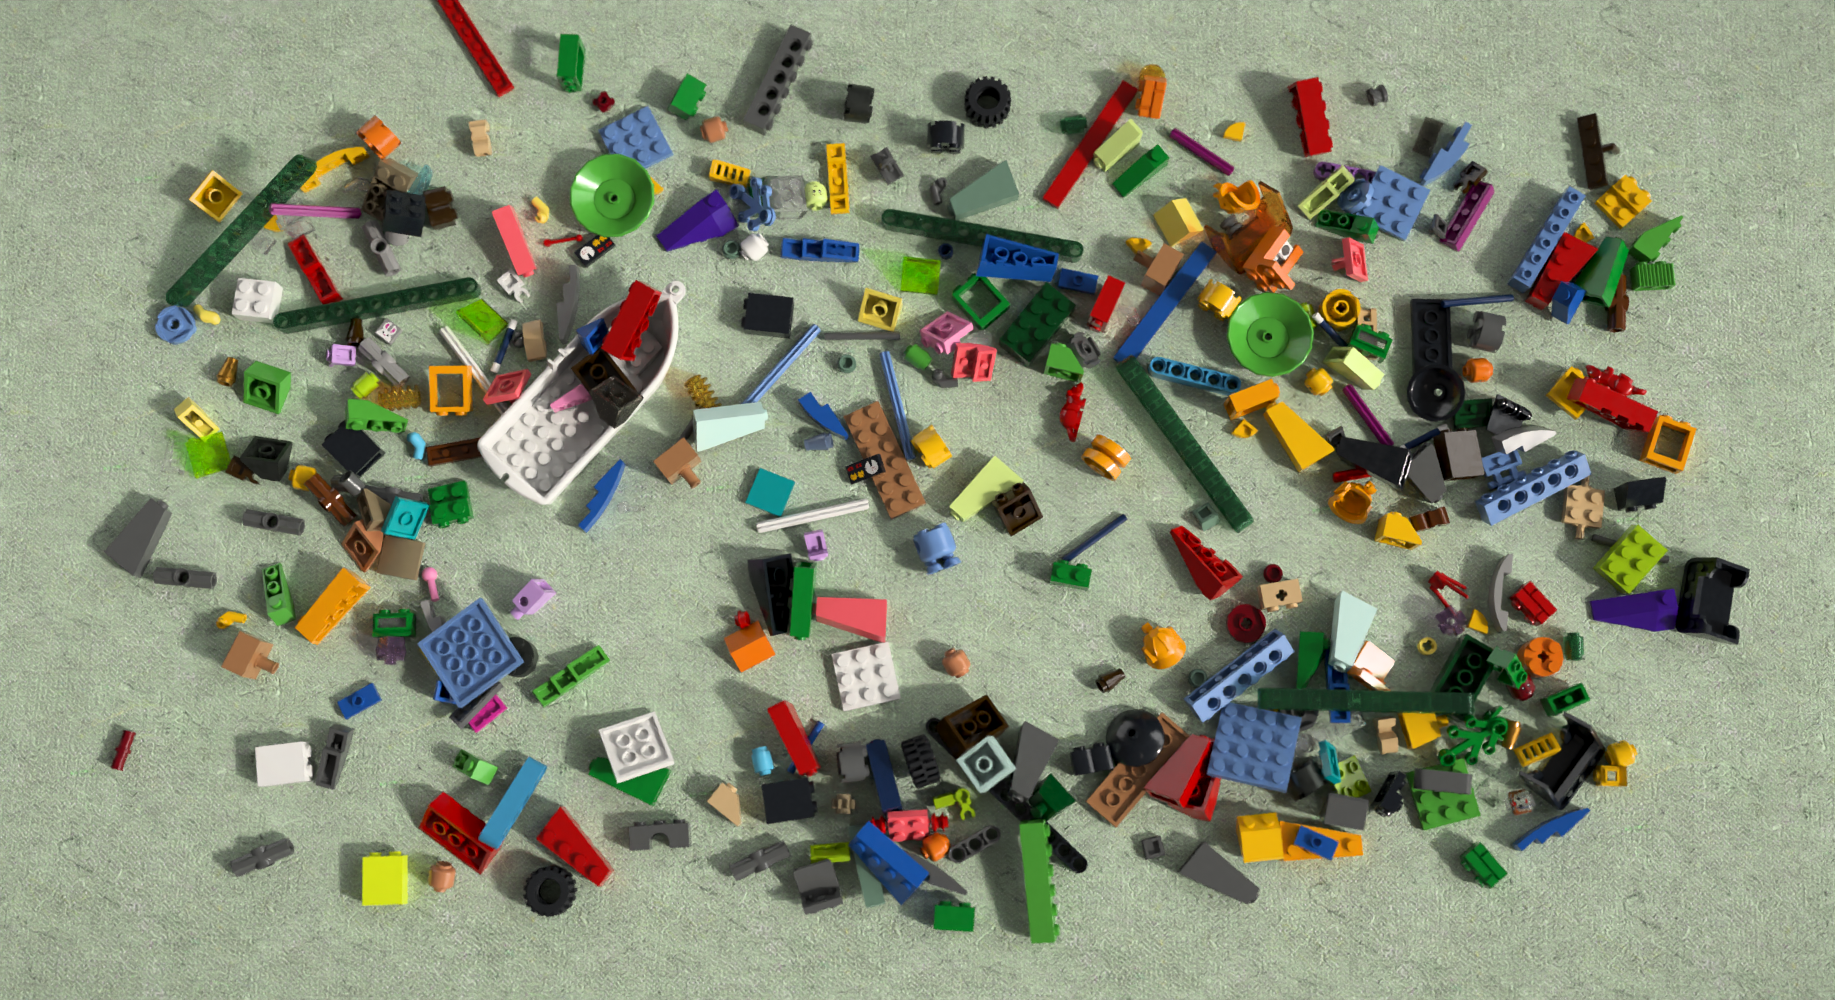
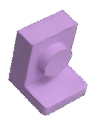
(341, 355)

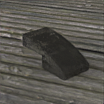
(1427, 137)

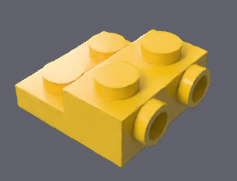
(1623, 201)
(1561, 389)

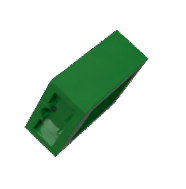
(571, 62)
(990, 317)

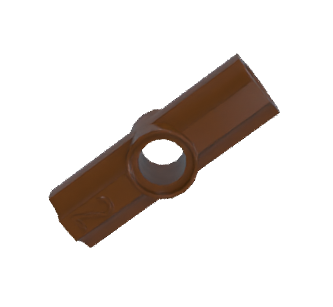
(1617, 311)
(330, 499)

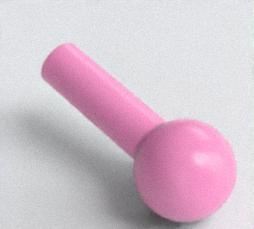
(429, 575)

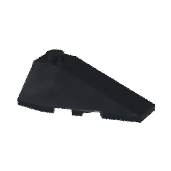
(771, 585)

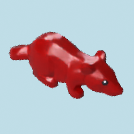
(1620, 384)
(1070, 414)

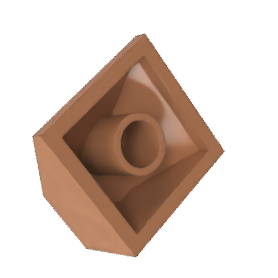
(363, 545)

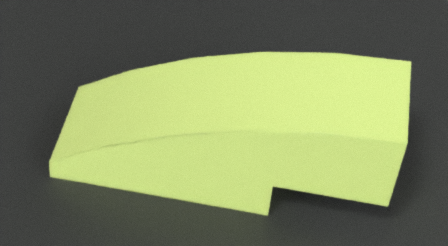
(1326, 192)

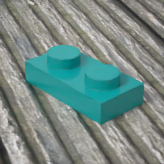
(1329, 761)

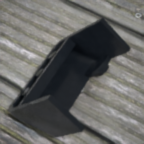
(1568, 767)

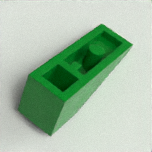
(1141, 171)
(1311, 653)

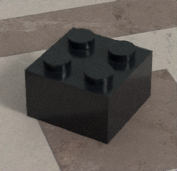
(403, 213)

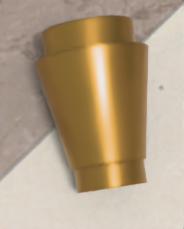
(228, 372)
(1512, 734)

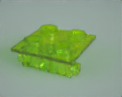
(208, 454)

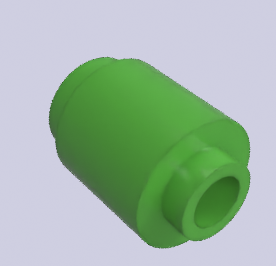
(917, 356)

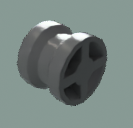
(1377, 95)
(1231, 225)

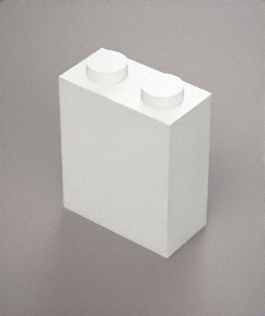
(283, 764)

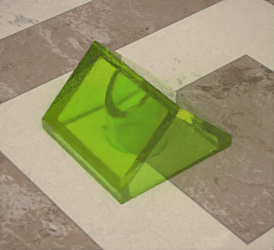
(920, 275)
(482, 320)

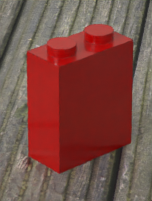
(1105, 304)

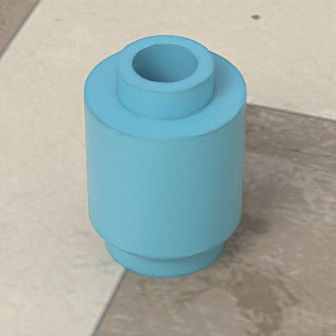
(762, 761)

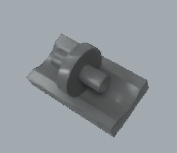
(887, 166)

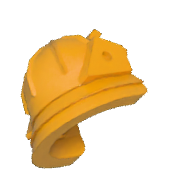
(1237, 199)
(1352, 501)
(1162, 646)

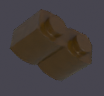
(440, 208)

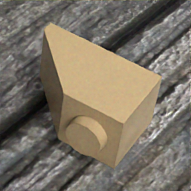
(727, 802)

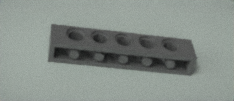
(794, 38)

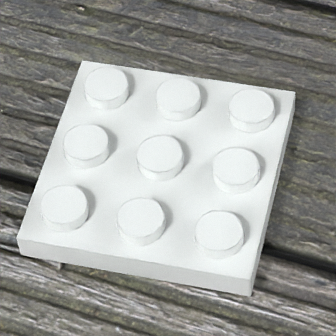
(866, 676)
(636, 747)

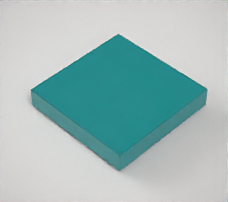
(770, 492)
(405, 518)

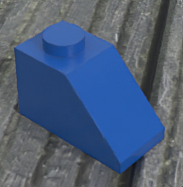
(1566, 301)

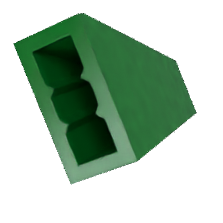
(1603, 272)
(803, 599)
(644, 787)

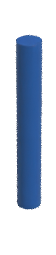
(812, 736)

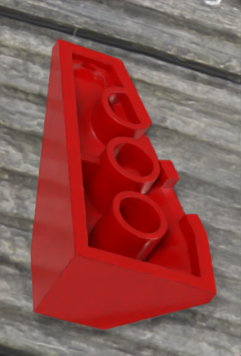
(1208, 571)

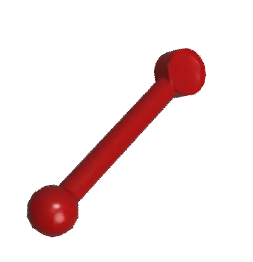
(548, 243)

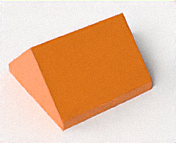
(749, 646)

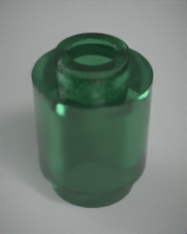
(1073, 124)
(1573, 647)

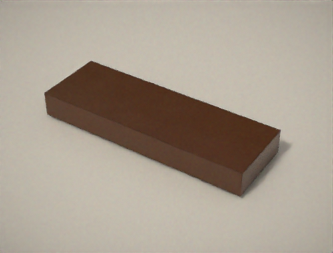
(453, 452)

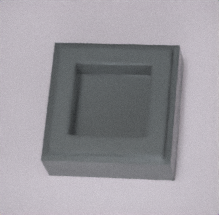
(1152, 847)

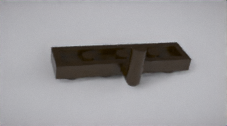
(1594, 151)

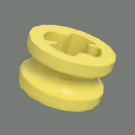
(1430, 651)

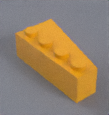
(332, 605)
(1348, 844)

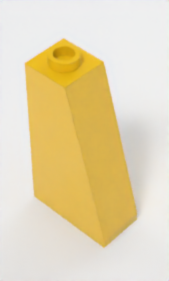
(1297, 438)

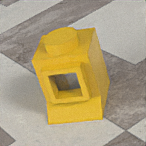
(1610, 776)

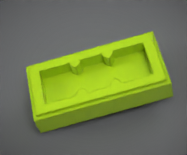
(834, 851)

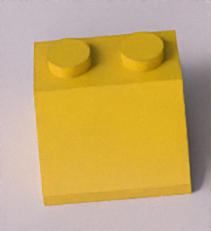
(1396, 531)
(1259, 837)

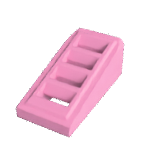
(572, 398)

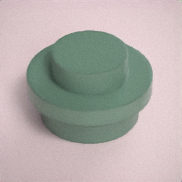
(731, 249)
(846, 364)
(1197, 678)

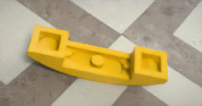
(332, 161)
(838, 178)

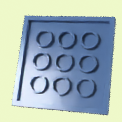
(470, 652)
(1254, 747)

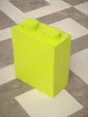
(385, 879)

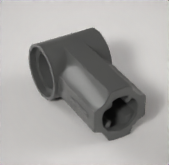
(347, 483)

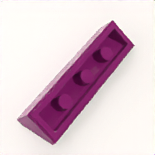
(1467, 215)

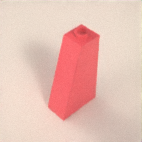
(514, 240)
(854, 615)

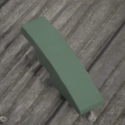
(870, 884)

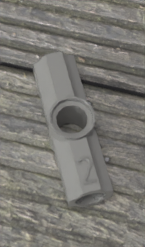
(376, 239)
(383, 362)

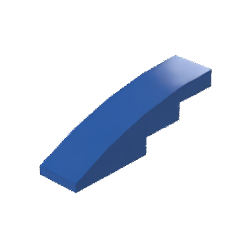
(820, 251)
(606, 488)
(1337, 681)
(1557, 825)

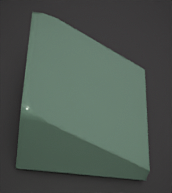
(1206, 516)

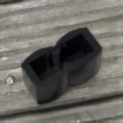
(1091, 760)

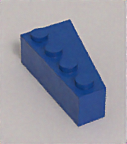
(1015, 260)
(888, 862)

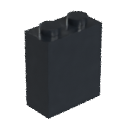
(768, 315)
(353, 449)
(789, 800)

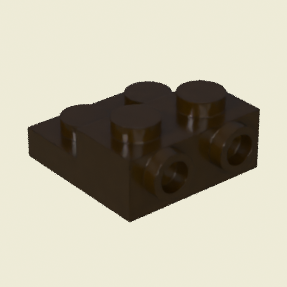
(1017, 508)

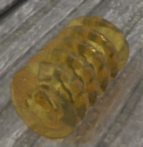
(700, 392)
(400, 399)

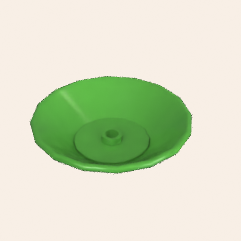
(601, 181)
(1281, 320)

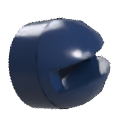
(944, 249)

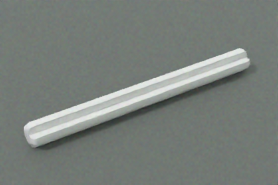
(466, 359)
(812, 515)

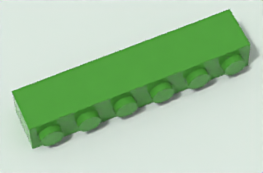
(1038, 881)

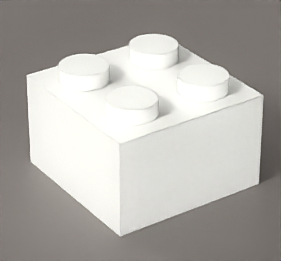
(256, 300)

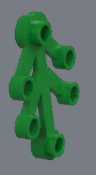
(1473, 739)

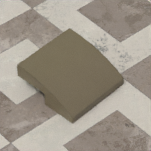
(401, 558)

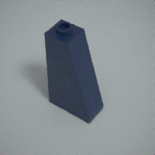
(884, 777)

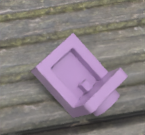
(816, 545)

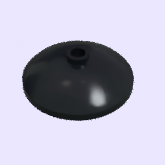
(1423, 397)
(1140, 748)

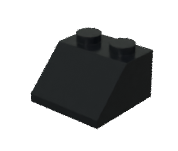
(1640, 494)

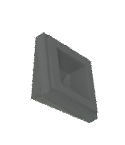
(1438, 226)
(1334, 436)

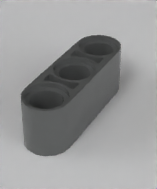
(1442, 781)
(984, 843)

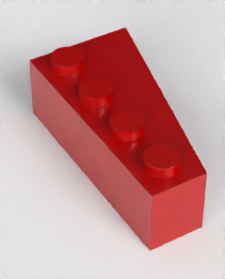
(1311, 116)
(1562, 265)
(631, 321)
(1611, 405)
(572, 845)

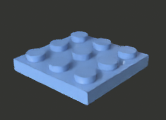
(637, 138)
(1394, 202)

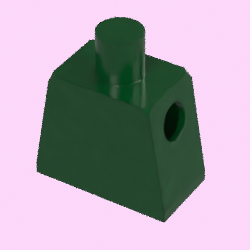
(1049, 799)

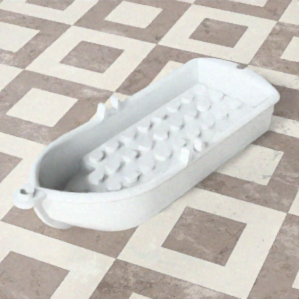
(549, 449)

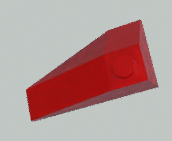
(1204, 796)

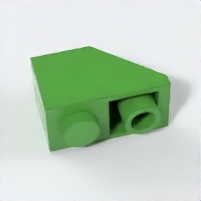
(475, 767)

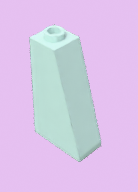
(726, 423)
(1349, 628)

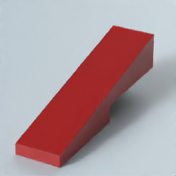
(314, 270)

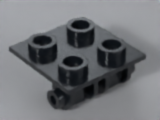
(1506, 415)

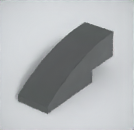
(334, 756)

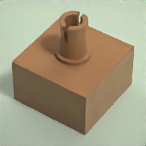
(1159, 268)
(678, 463)
(249, 656)

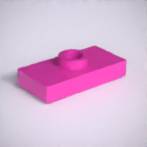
(487, 714)

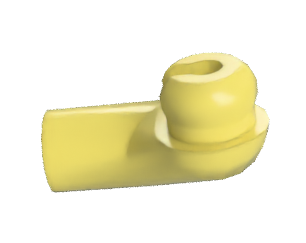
(543, 210)
(206, 316)

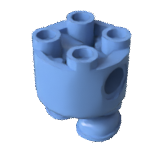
(934, 546)

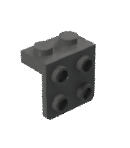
(818, 886)

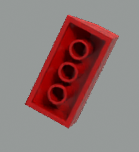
(457, 832)

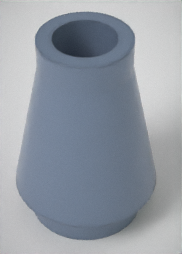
(819, 442)

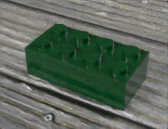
(1037, 324)
(1464, 670)

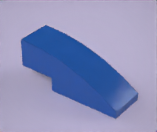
(822, 416)

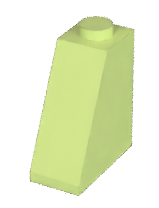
(1118, 146)
(1354, 367)

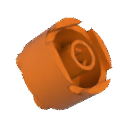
(378, 137)
(1549, 651)

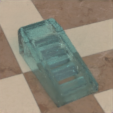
(422, 181)

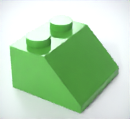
(1063, 364)
(266, 386)

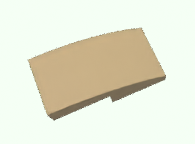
(533, 340)

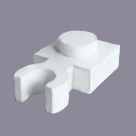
(512, 284)

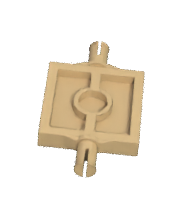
(1583, 507)

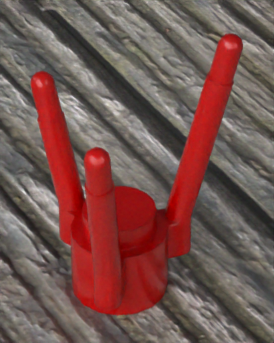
(1440, 580)

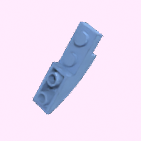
(1446, 158)

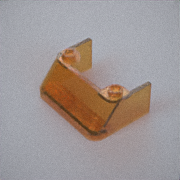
(1240, 246)

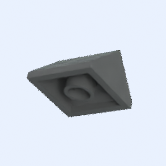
(1344, 811)

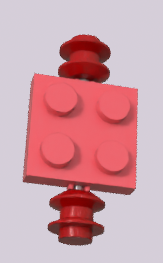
(910, 824)

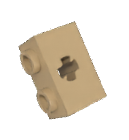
(1289, 589)

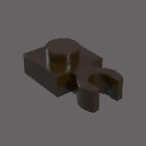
(1470, 175)
(240, 470)

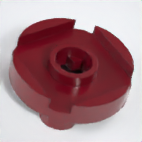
(1255, 629)

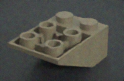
(387, 176)

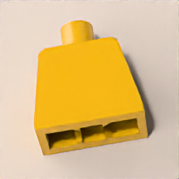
(1421, 728)

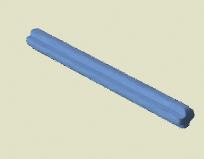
(782, 365)
(897, 405)

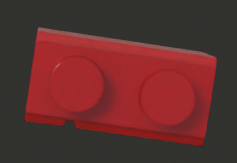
(1532, 604)

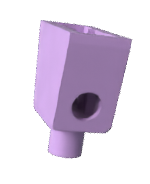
(532, 598)

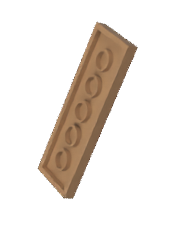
(875, 437)
(1126, 784)

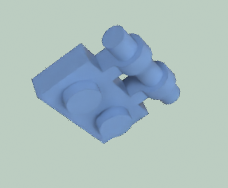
(1500, 462)

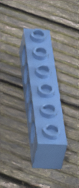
(1546, 239)
(1576, 470)
(1244, 666)

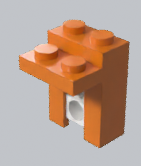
(1273, 261)

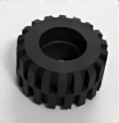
(991, 88)
(920, 761)
(534, 896)

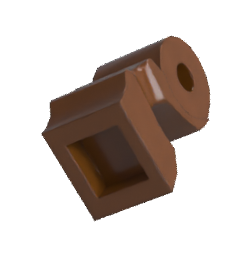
(1430, 519)

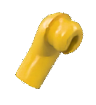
(229, 618)

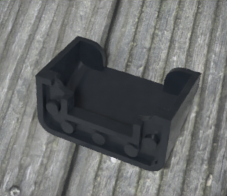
(1708, 598)

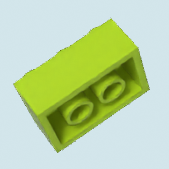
(1630, 559)

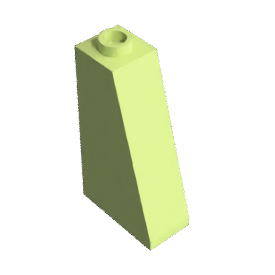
(981, 491)

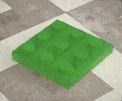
(1443, 808)

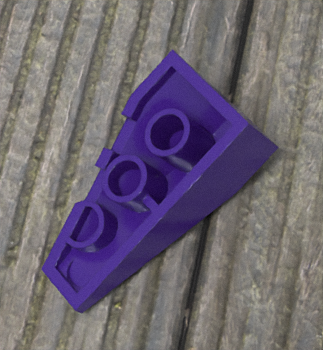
(701, 222)
(1646, 611)

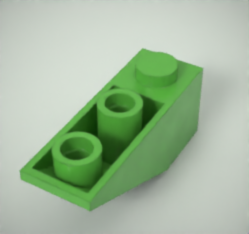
(1648, 244)
(370, 416)
(277, 595)

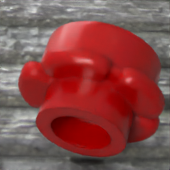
(742, 619)

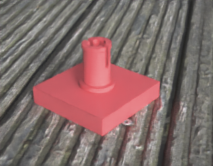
(1353, 260)
(507, 387)

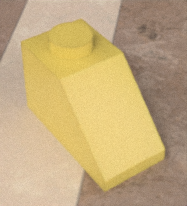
(195, 418)

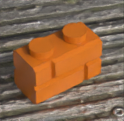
(1151, 97)

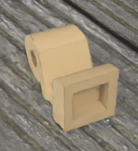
(480, 138)
(1386, 738)

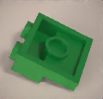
(450, 504)

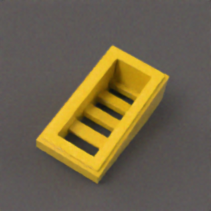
(730, 167)
(1555, 748)

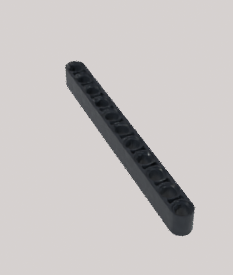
(1010, 805)

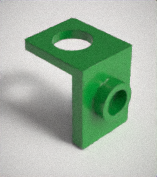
(1491, 714)

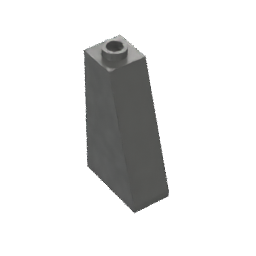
(139, 539)
(1030, 759)
(1217, 873)

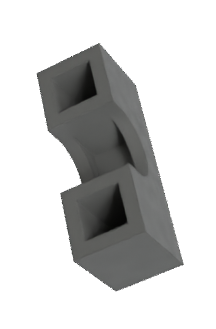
(678, 834)

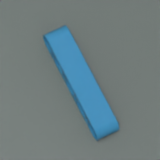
(1184, 377)
(512, 803)

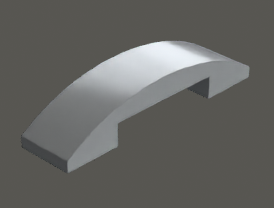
(1499, 617)

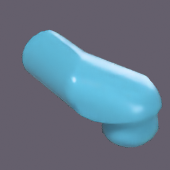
(418, 443)

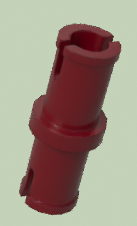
(123, 750)

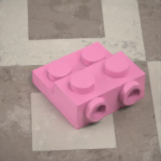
(945, 332)

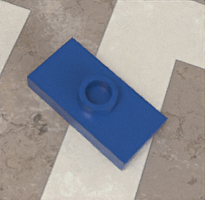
(1078, 281)
(359, 701)
(1315, 843)

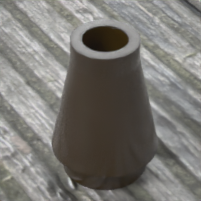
(355, 333)
(1109, 680)

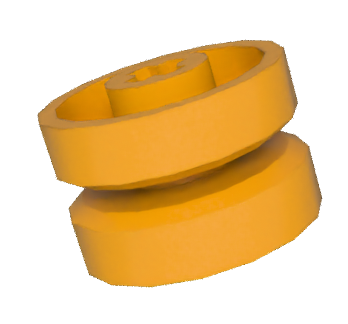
(1106, 457)

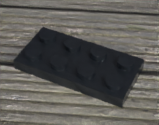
(1430, 333)

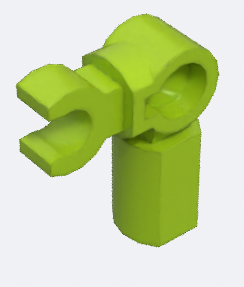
(962, 797)

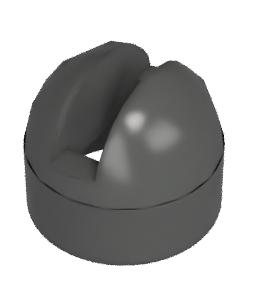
(520, 342)

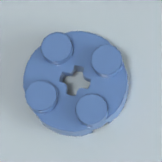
(1356, 196)
(165, 322)

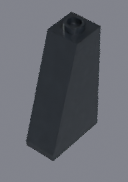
(1378, 460)

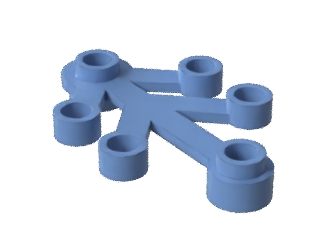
(766, 213)

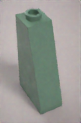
(985, 193)

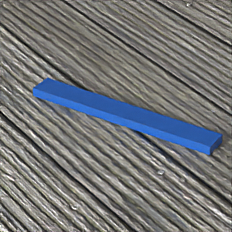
(1166, 302)

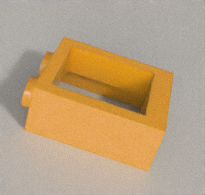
(466, 370)
(1251, 399)
(1663, 462)

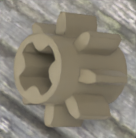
(843, 803)

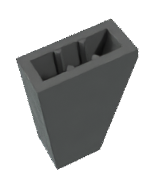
(1426, 474)

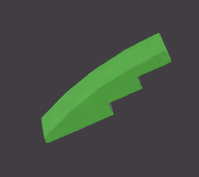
(571, 676)

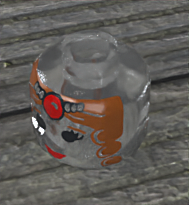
(1519, 801)

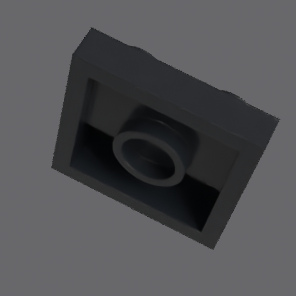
(1387, 799)

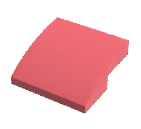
(973, 361)

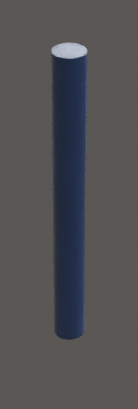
(1477, 300)
(1096, 537)

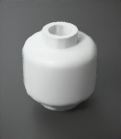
(754, 247)

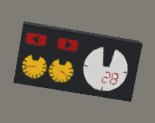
(594, 250)
(865, 469)

